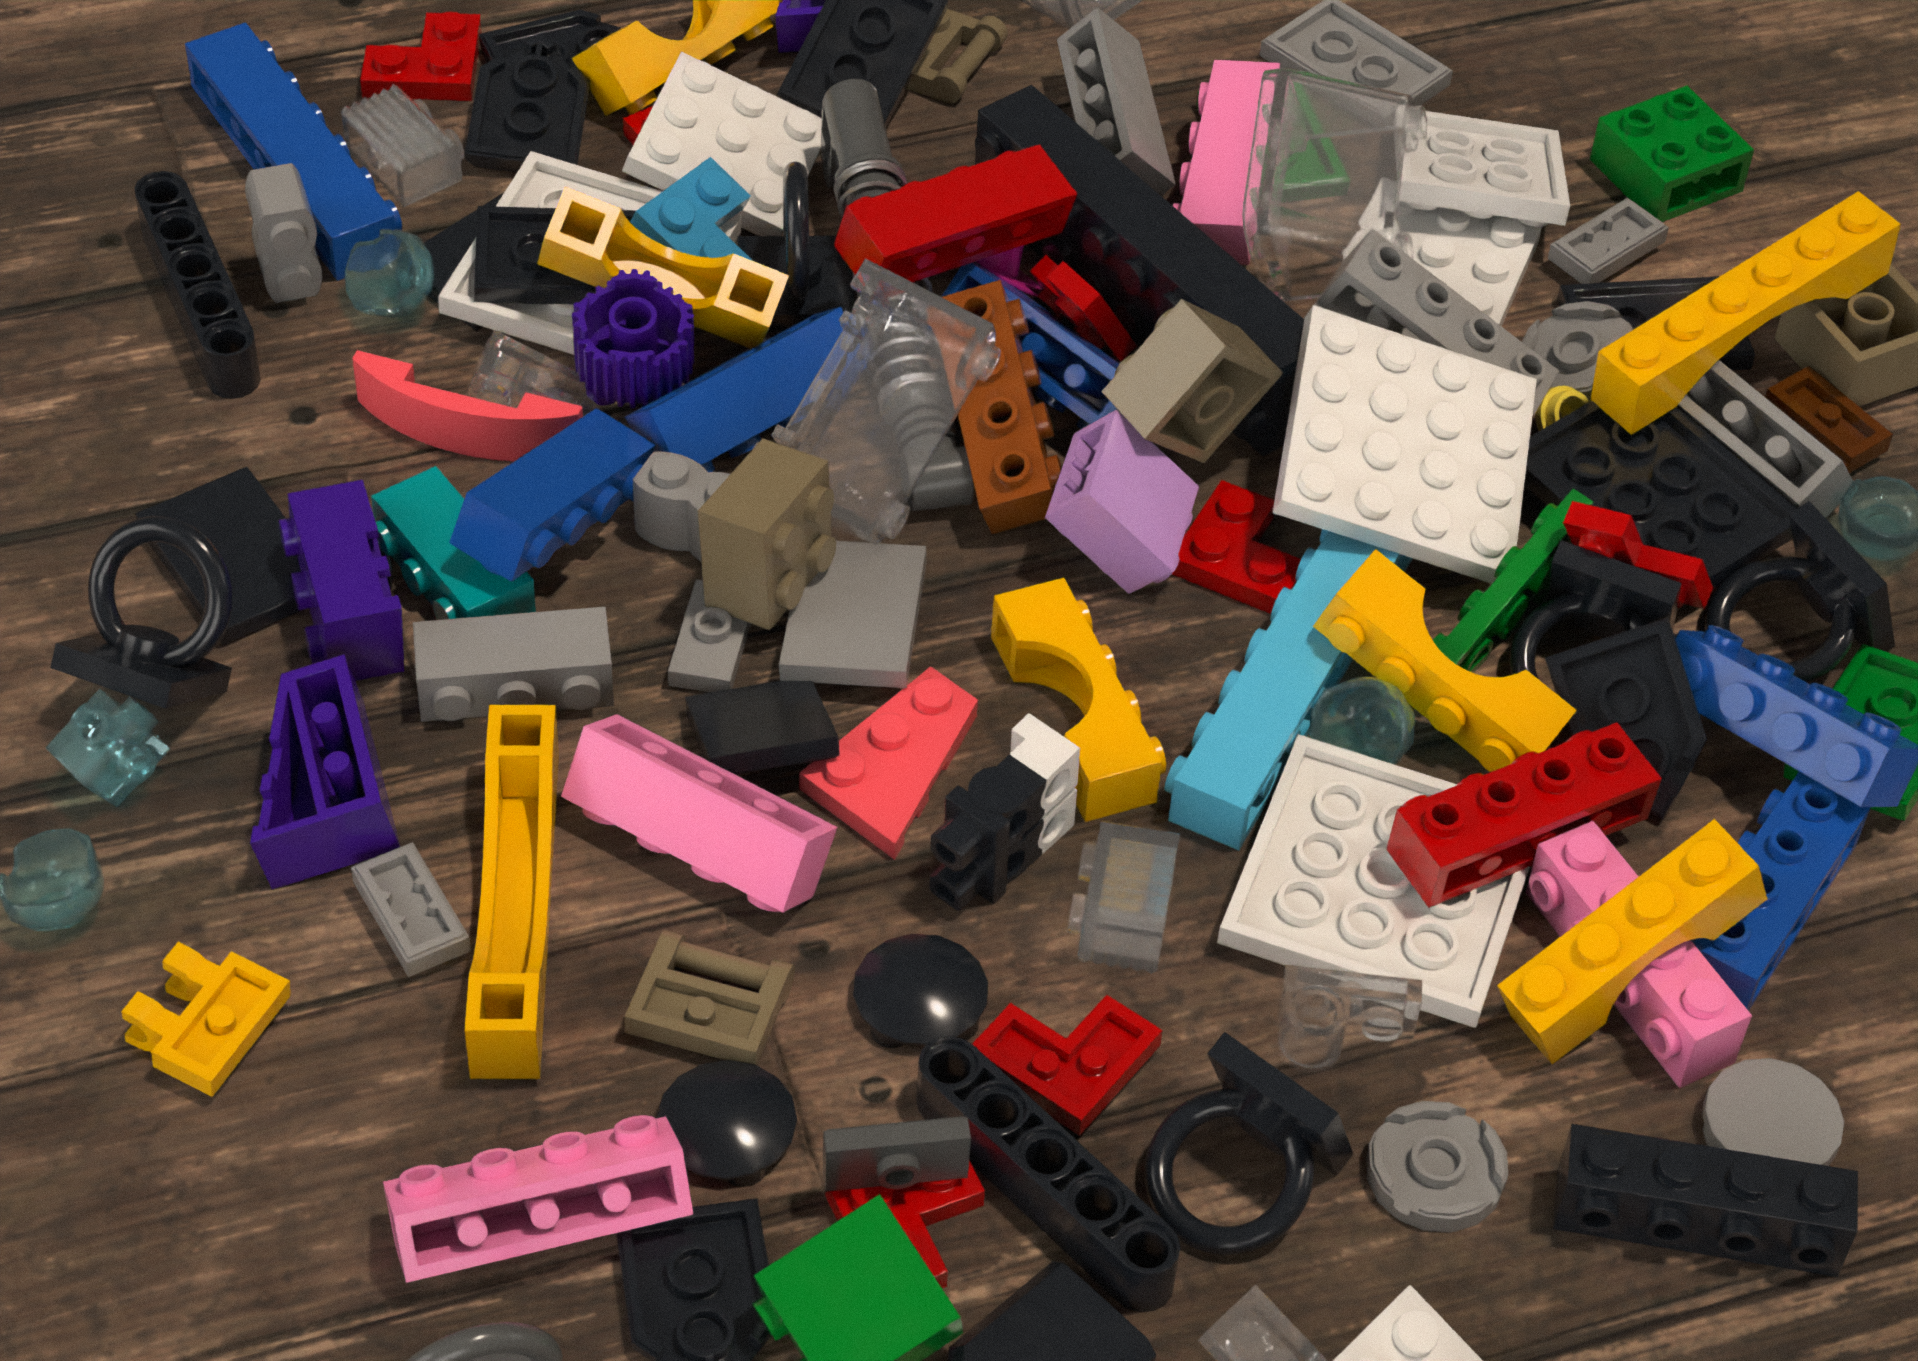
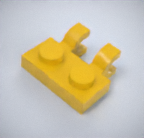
(219, 1025)

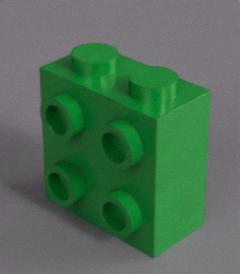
(1671, 154)
(857, 1294)

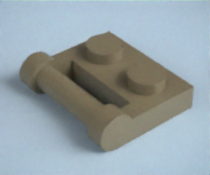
(956, 28)
(703, 1012)

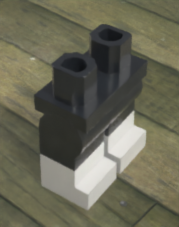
(1006, 816)

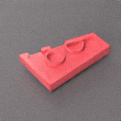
(893, 760)

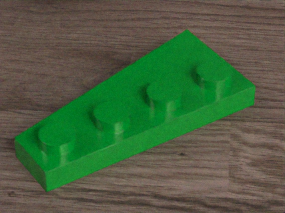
(1519, 578)

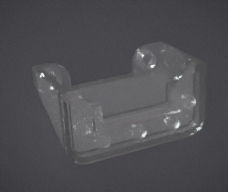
(1323, 176)
(888, 397)

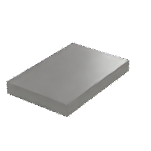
(1353, 48)
(857, 618)

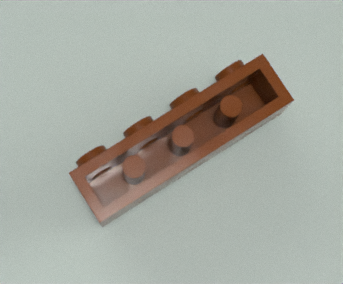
(1003, 423)

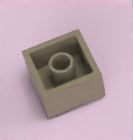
(1858, 342)
(1191, 381)
(766, 533)

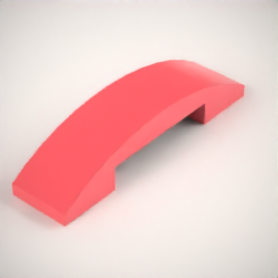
(456, 420)

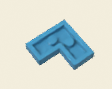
(693, 210)

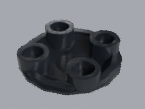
(920, 990)
(730, 1120)

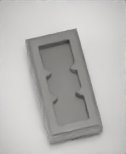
(1608, 242)
(707, 647)
(410, 909)

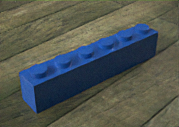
(277, 126)

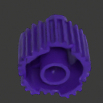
(632, 340)

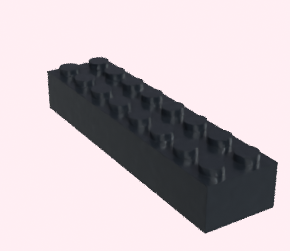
(1144, 250)

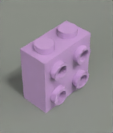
(1123, 502)

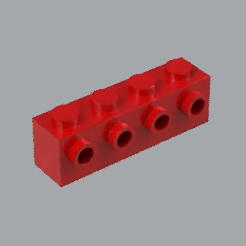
(958, 216)
(1497, 819)

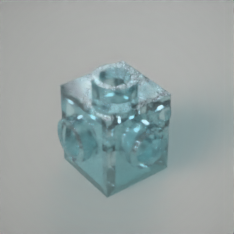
(109, 746)

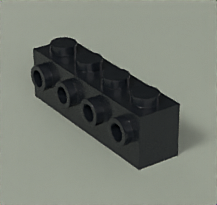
(1706, 1200)

